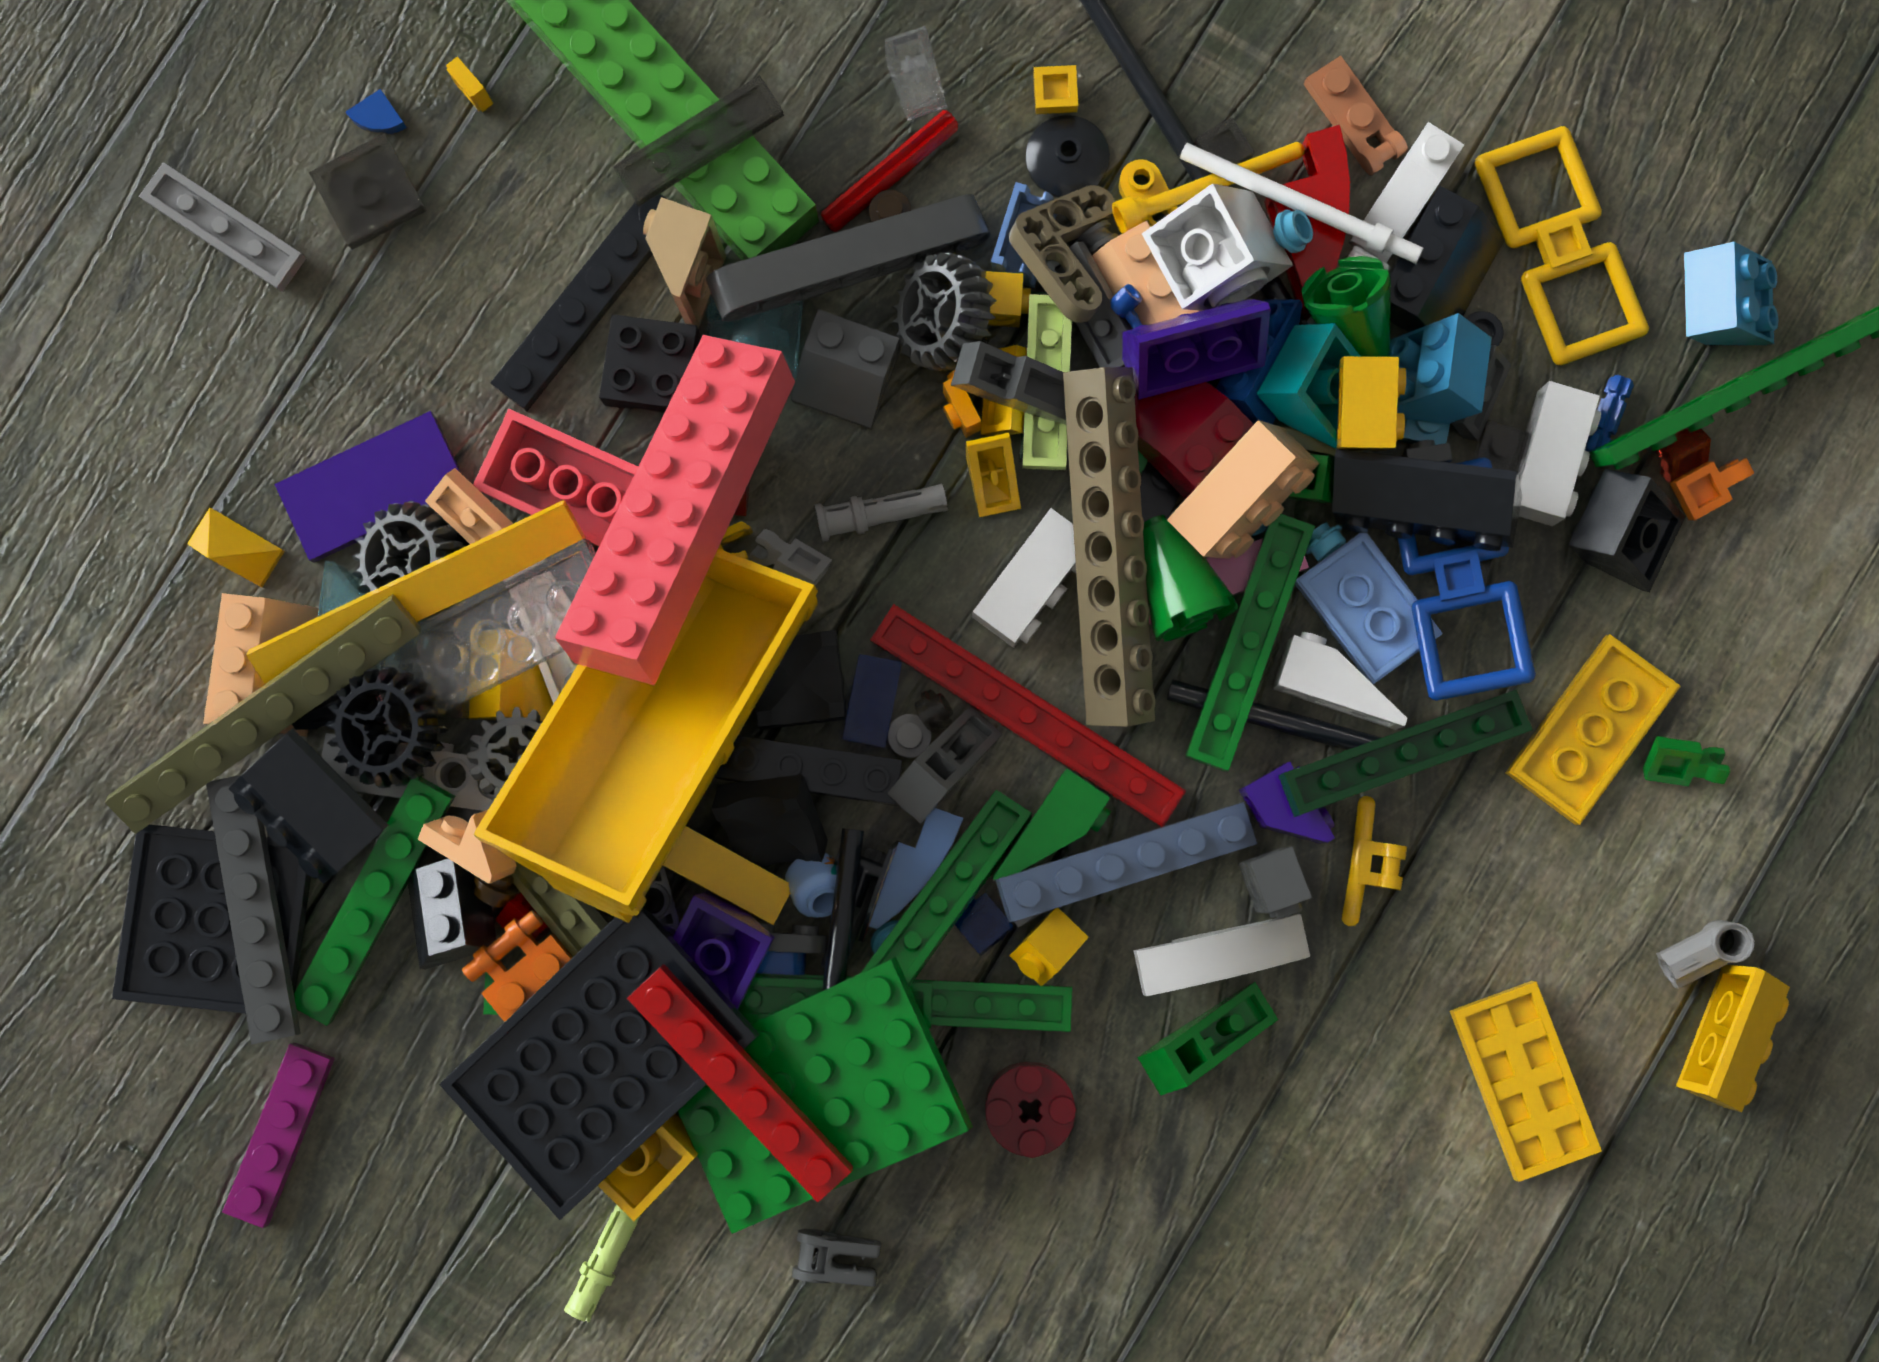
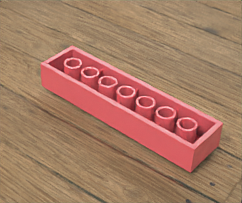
(676, 510)

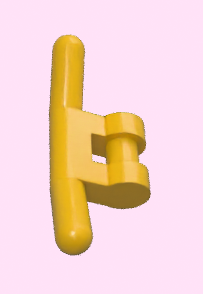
(1361, 862)

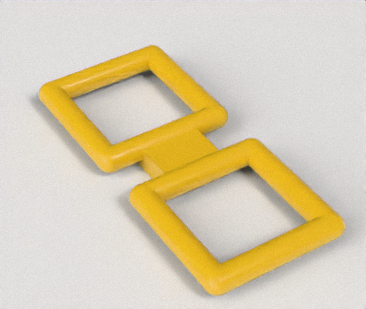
(1561, 245)

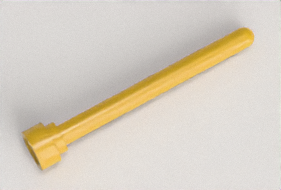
(1132, 212)

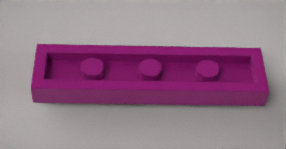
(278, 1135)

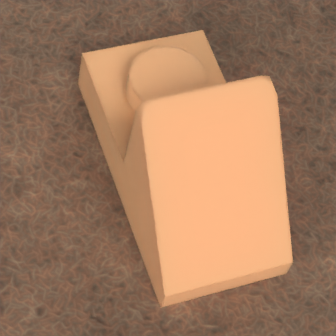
(455, 840)

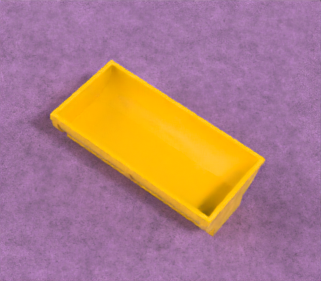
(631, 759)

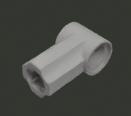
(1702, 953)

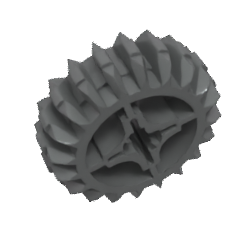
(933, 309)
(391, 553)

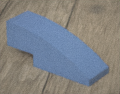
(915, 866)

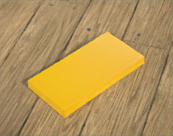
(1592, 729)

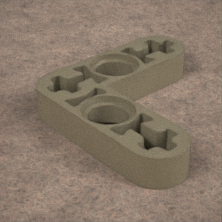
(1040, 231)

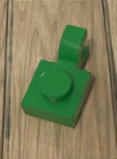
(1681, 760)

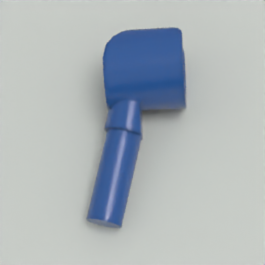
(1125, 302)

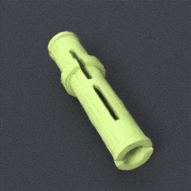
(599, 1269)

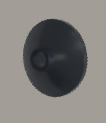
(1064, 174)

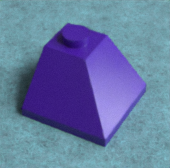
(723, 943)

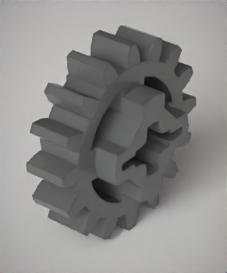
(499, 754)

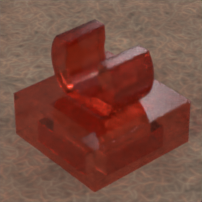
(1684, 454)

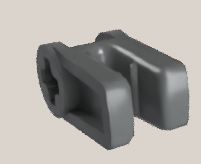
(830, 1245)

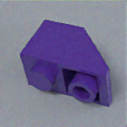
(1272, 810)

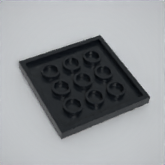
(178, 923)

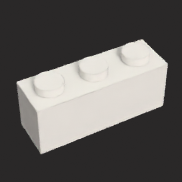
(1556, 451)
(1030, 581)

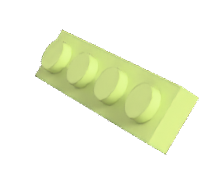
(1050, 344)

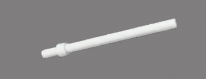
(1377, 237)

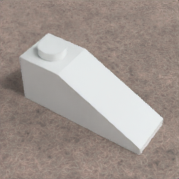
(1412, 184)
(1328, 679)

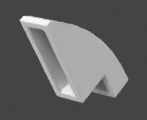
(1221, 954)

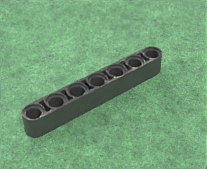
(846, 257)

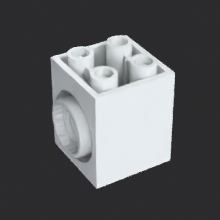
(1216, 248)

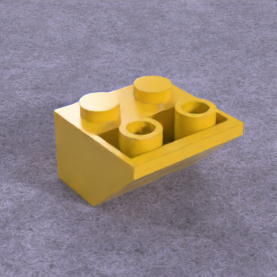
(1369, 403)

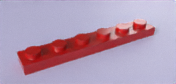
(740, 1083)

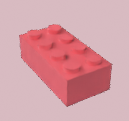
(540, 466)

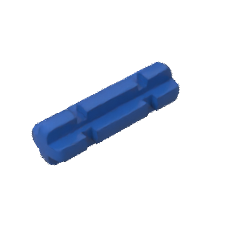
(1612, 411)

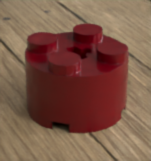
(1031, 1134)

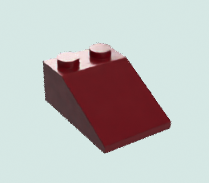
(1188, 432)

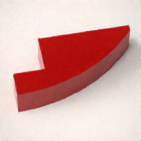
(1330, 184)

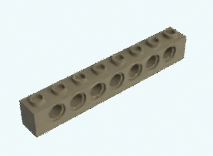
(1109, 546)

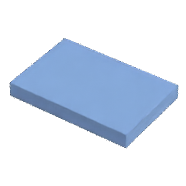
(1364, 606)

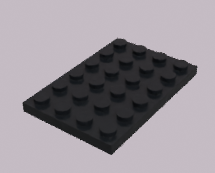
(581, 1070)

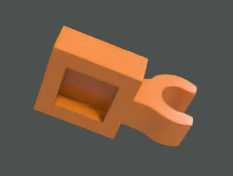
(1707, 486)

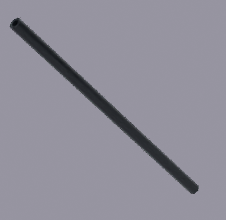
(1157, 105)

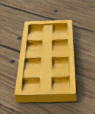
(1525, 1081)

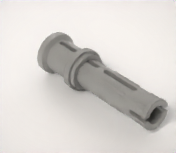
(861, 514)

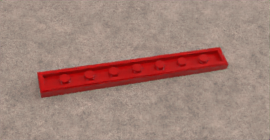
(1028, 716)

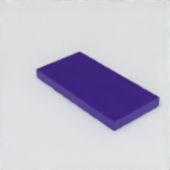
(345, 491)

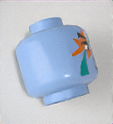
(812, 886)

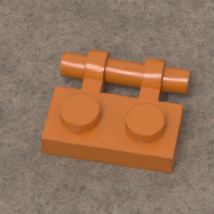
(528, 975)

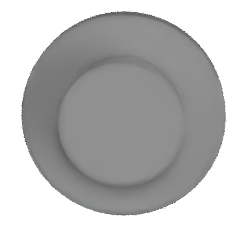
(909, 736)

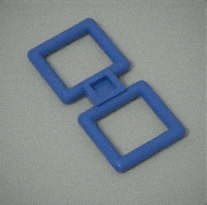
(1460, 587)

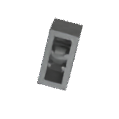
(1275, 882)

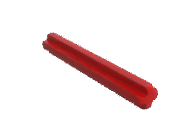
(889, 170)

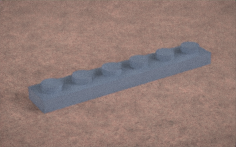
(1125, 862)

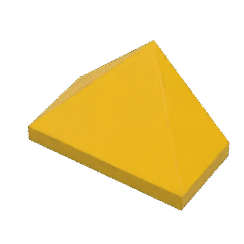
(993, 474)
(235, 547)

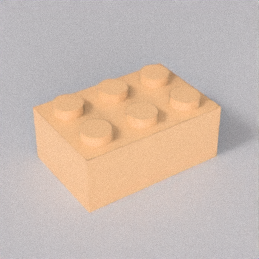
(1244, 492)

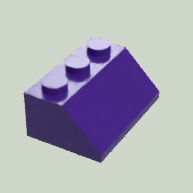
(1197, 347)

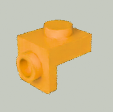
(960, 409)

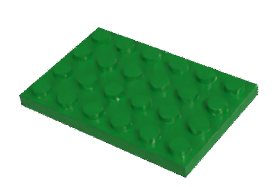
(858, 1071)

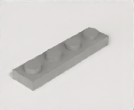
(222, 227)

